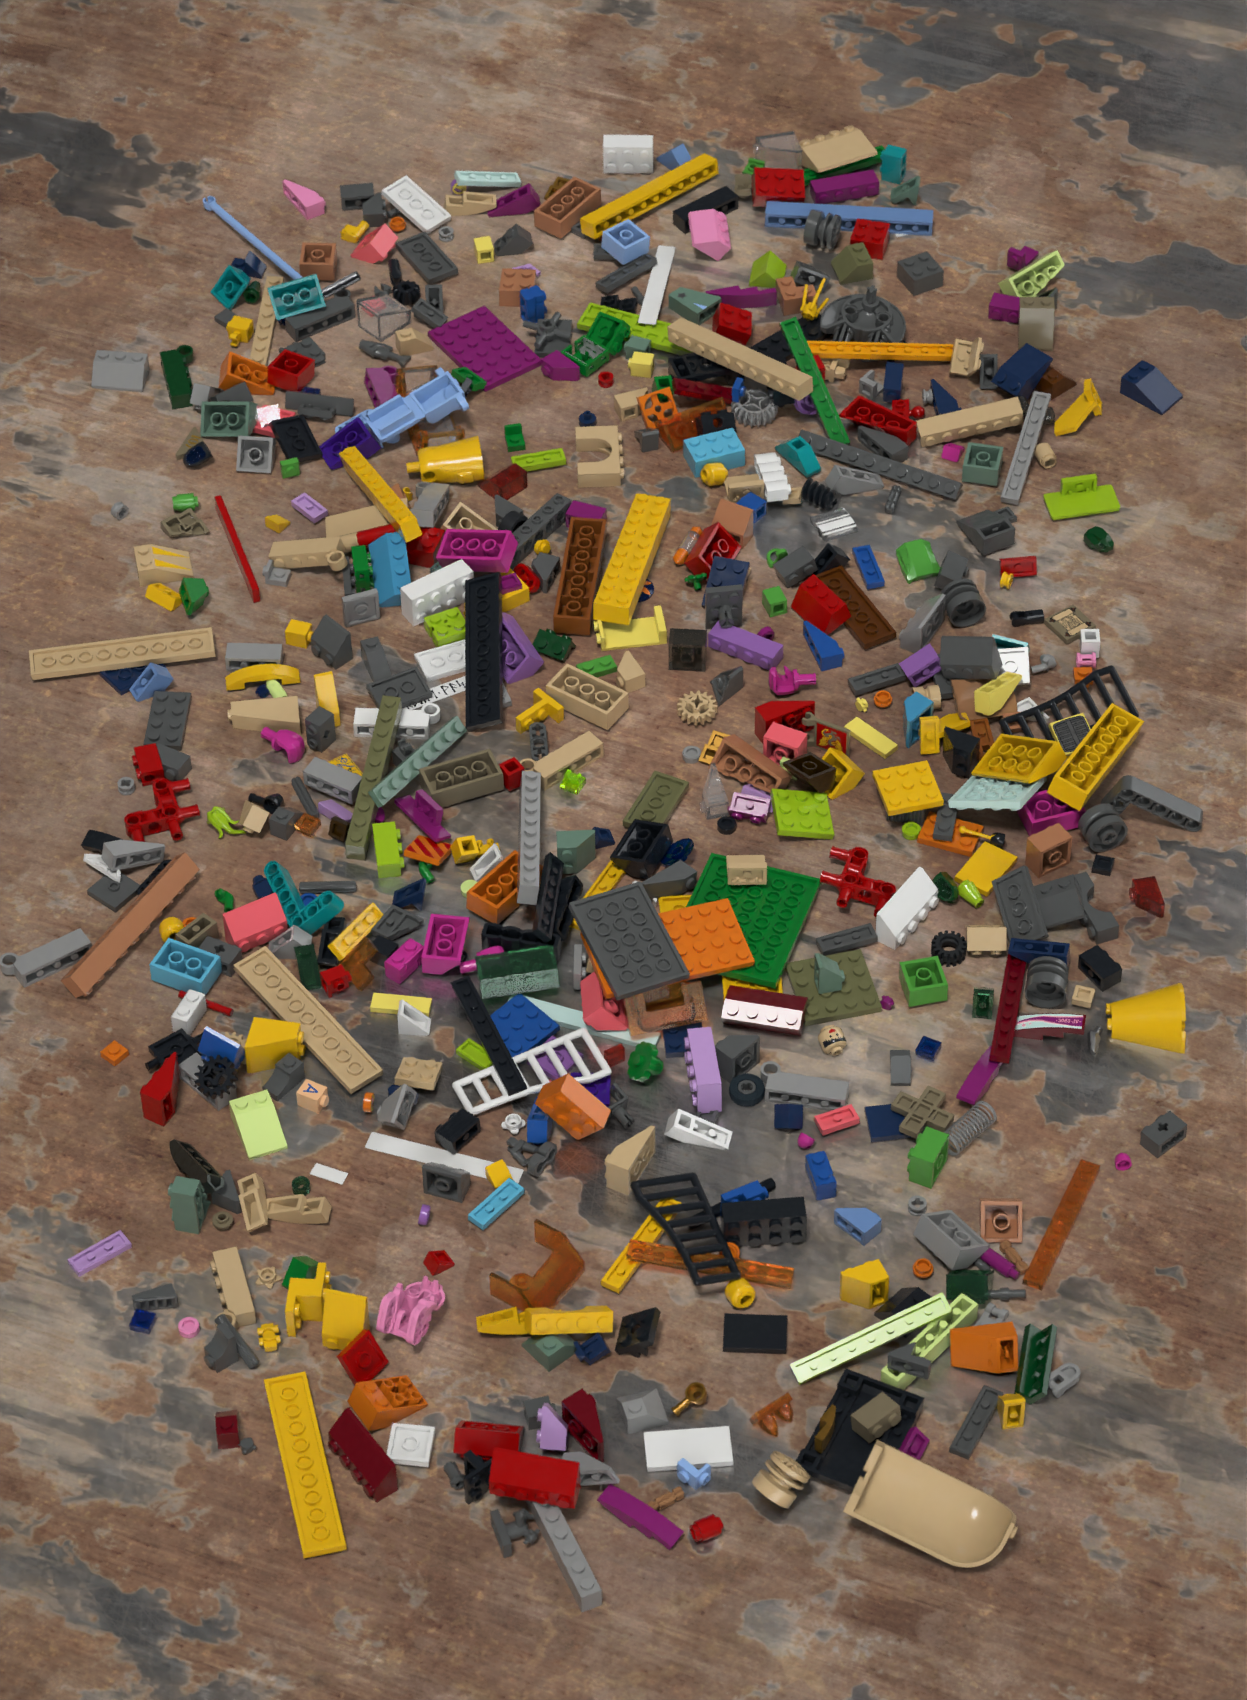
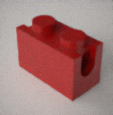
(148, 764)

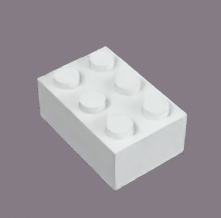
(628, 154)

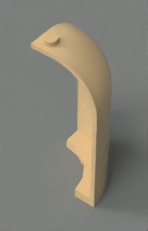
(930, 1509)

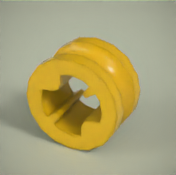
(1006, 580)

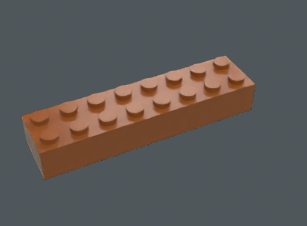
(580, 576)

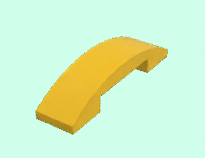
(262, 672)

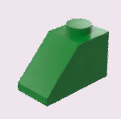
(193, 594)

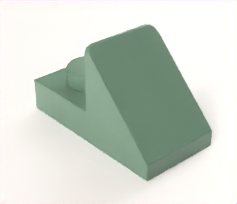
(908, 189)

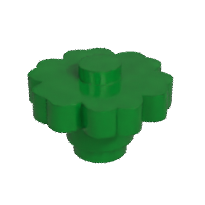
(644, 1062)

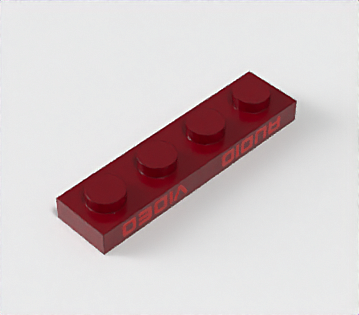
(701, 390)

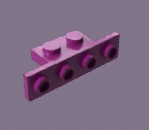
(425, 814)

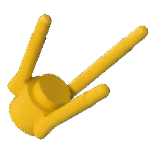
(810, 309)

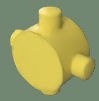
(861, 704)

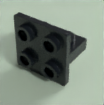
(476, 1476)

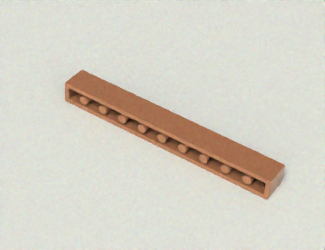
(130, 925)

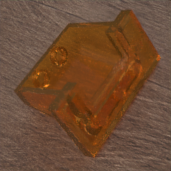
(665, 1008)

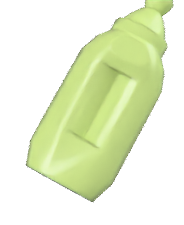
(275, 689)

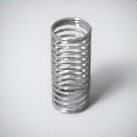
(967, 1126)

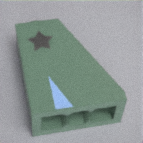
(693, 305)

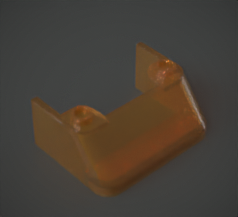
(551, 1279)

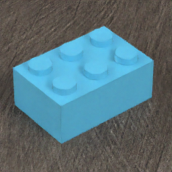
(712, 448)
(185, 967)

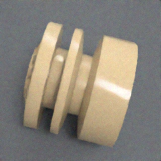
(779, 1482)

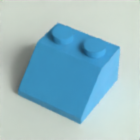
(915, 707)

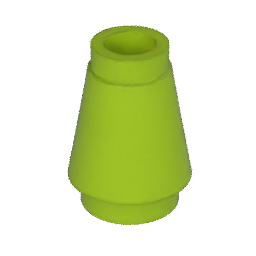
(970, 893)

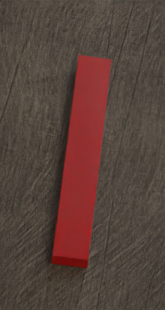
(237, 549)

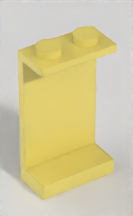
(637, 634)

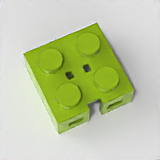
(441, 623)

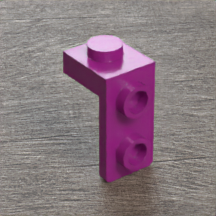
(1021, 258)

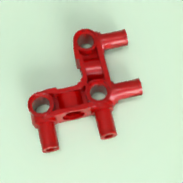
(166, 814)
(852, 881)

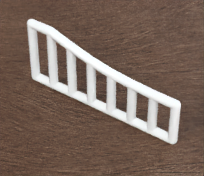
(530, 1056)

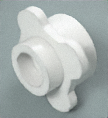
(513, 1119)

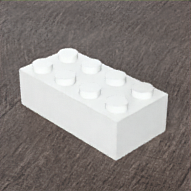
(435, 592)

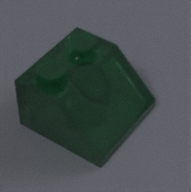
(972, 1283)

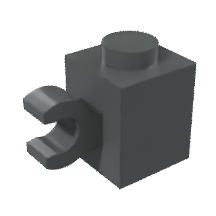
(401, 752)

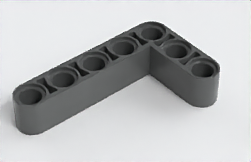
(1154, 800)

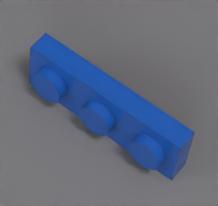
(868, 567)

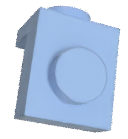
(689, 1474)

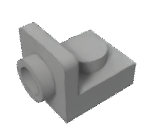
(276, 576)

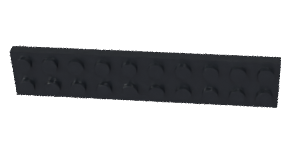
(483, 651)

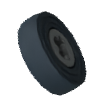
(746, 1098)

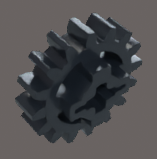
(214, 1076)

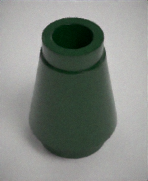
(252, 292)

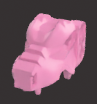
(410, 1310)

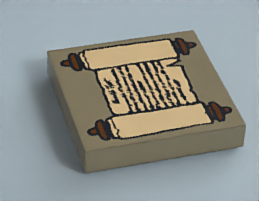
(1068, 623)

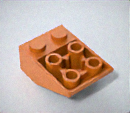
(985, 1347)
(385, 1401)

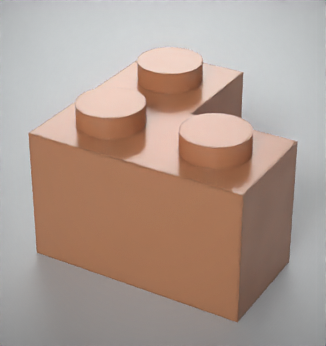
(790, 296)

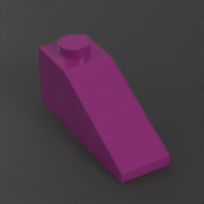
(516, 202)

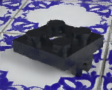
(642, 1337)

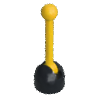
(996, 839)

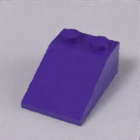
(353, 434)

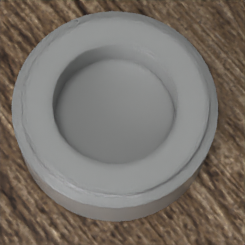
(691, 754)

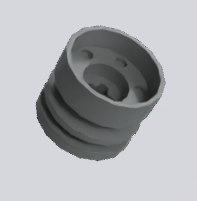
(822, 229)
(963, 603)
(1046, 982)

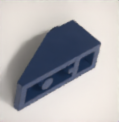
(942, 400)
(1030, 949)

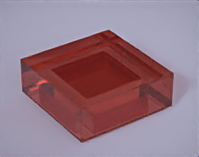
(615, 1055)

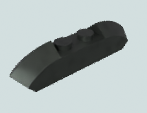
(195, 1166)

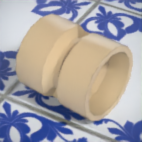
(931, 692)

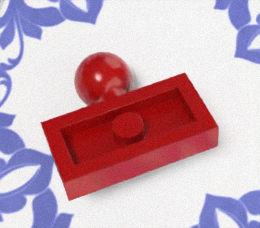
(902, 407)

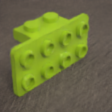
(1080, 498)

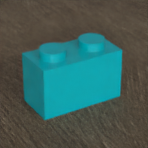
(893, 164)

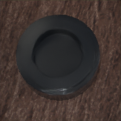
(726, 825)

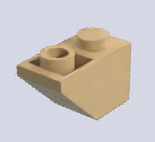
(627, 404)

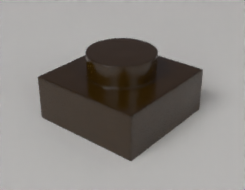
(339, 828)

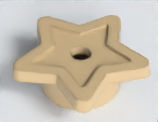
(267, 1272)

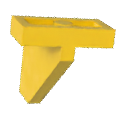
(1079, 410)
(932, 728)

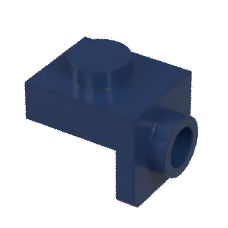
(592, 1349)

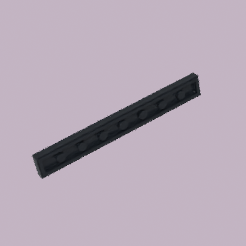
(488, 1035)

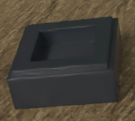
(1103, 865)

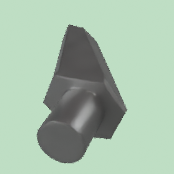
(1094, 1039)

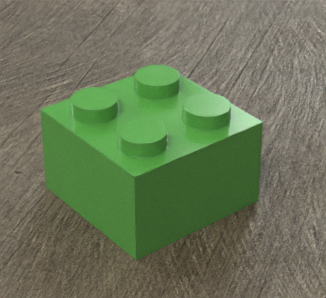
(923, 981)
(928, 1157)

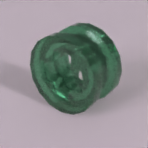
(301, 1180)

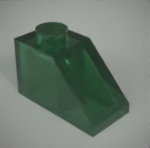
(307, 966)
(982, 1002)

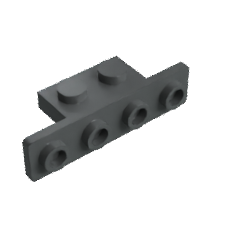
(319, 405)

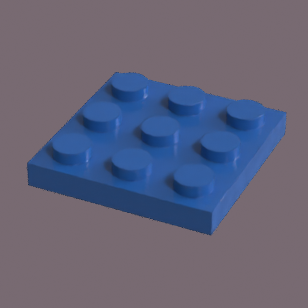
(523, 1025)

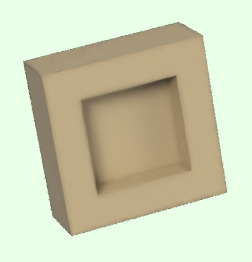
(795, 496)
(1083, 996)

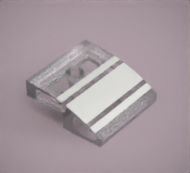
(834, 524)

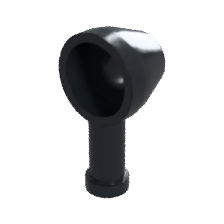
(270, 802)

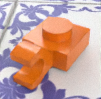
(1080, 673)

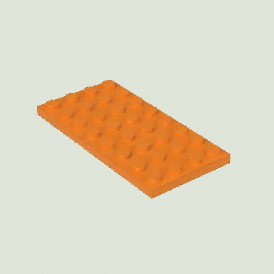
(705, 938)

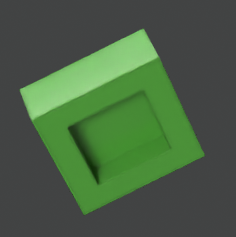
(289, 468)

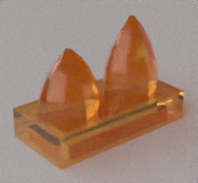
(766, 1419)

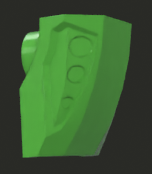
(917, 560)

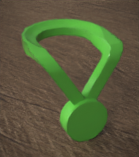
(780, 554)

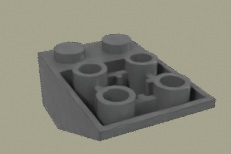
(988, 531)

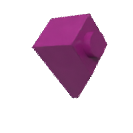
(560, 367)

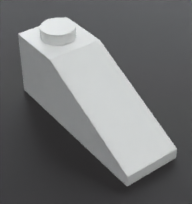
(697, 1131)

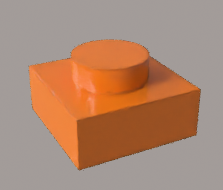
(114, 1053)

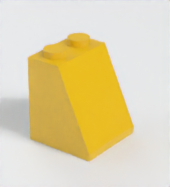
(271, 1041)

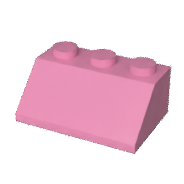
(710, 232)

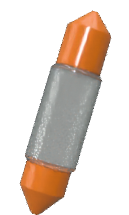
(687, 545)

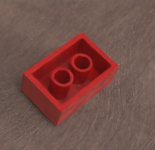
(777, 185)

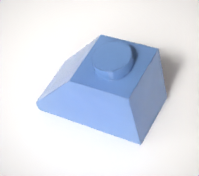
(674, 157)
(152, 679)
(858, 1223)

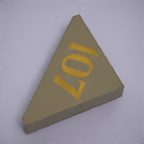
(192, 439)

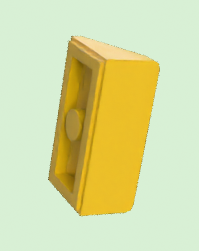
(163, 596)

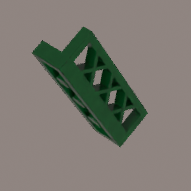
(1033, 1362)

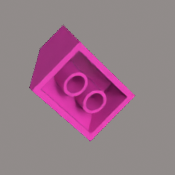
(444, 943)

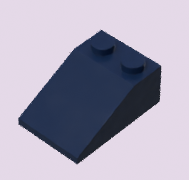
(1022, 371)
(1149, 388)

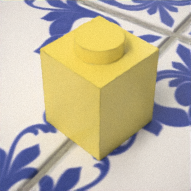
(483, 249)
(641, 364)

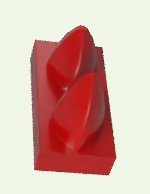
(1019, 566)

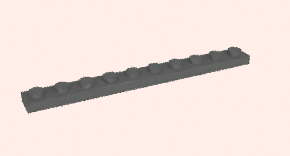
(882, 466)

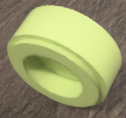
(466, 885)

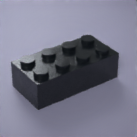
(764, 1221)

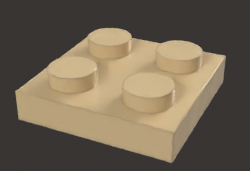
(418, 1073)

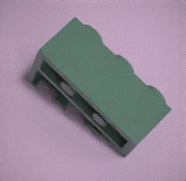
(188, 1204)

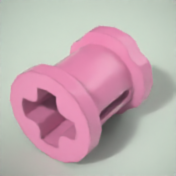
(1086, 660)

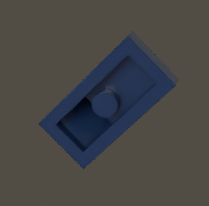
(250, 265)
(412, 893)

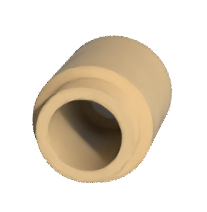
(1045, 455)

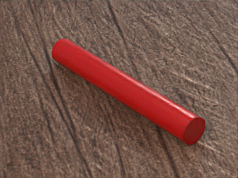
(212, 1005)

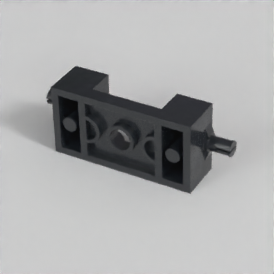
(691, 368)

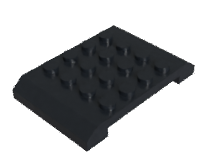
(847, 1451)

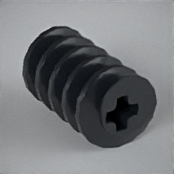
(820, 495)

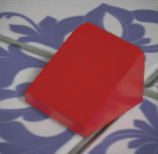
(438, 1262)

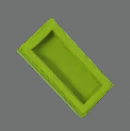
(474, 1054)

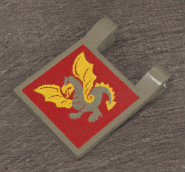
(827, 734)

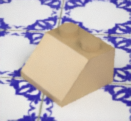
(986, 938)

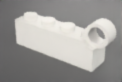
(412, 725)

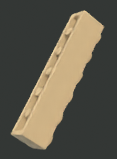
(969, 422)

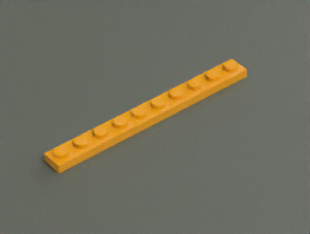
(881, 350)

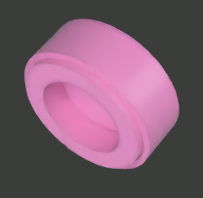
(188, 1327)

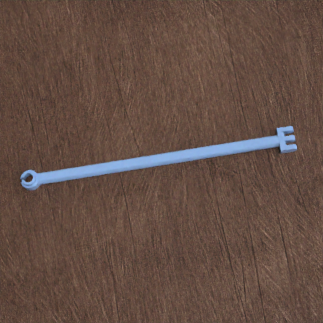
(212, 205)

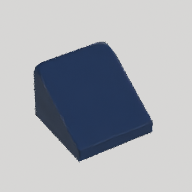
(603, 837)

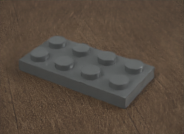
(427, 258)
(168, 719)
(1020, 905)

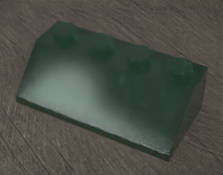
(517, 972)

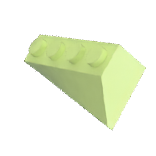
(1032, 277)

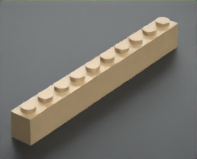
(740, 359)

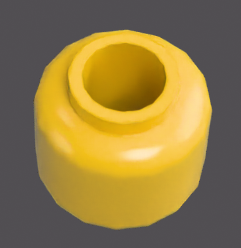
(714, 474)
(169, 928)
(740, 1293)

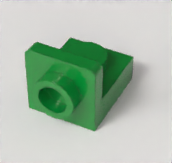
(514, 437)

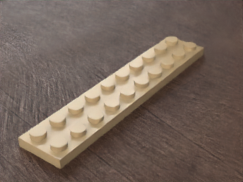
(121, 653)
(322, 1033)

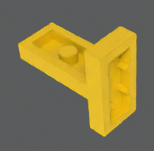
(543, 707)

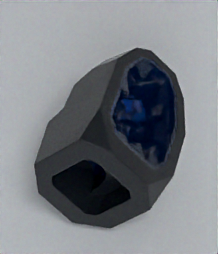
(197, 455)

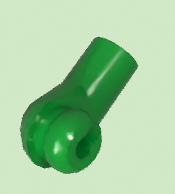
(425, 872)

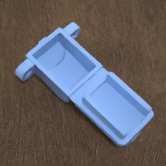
(429, 401)

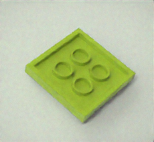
(802, 814)

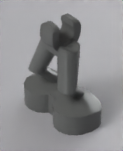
(541, 1156)

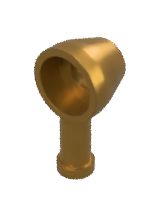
(692, 1392)

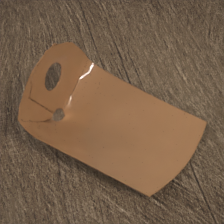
(964, 700)

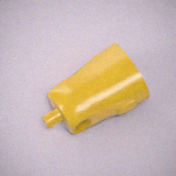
(450, 462)

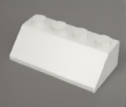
(906, 909)

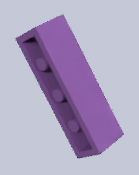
(745, 646)

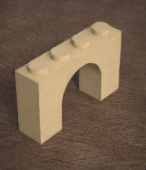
(605, 472)

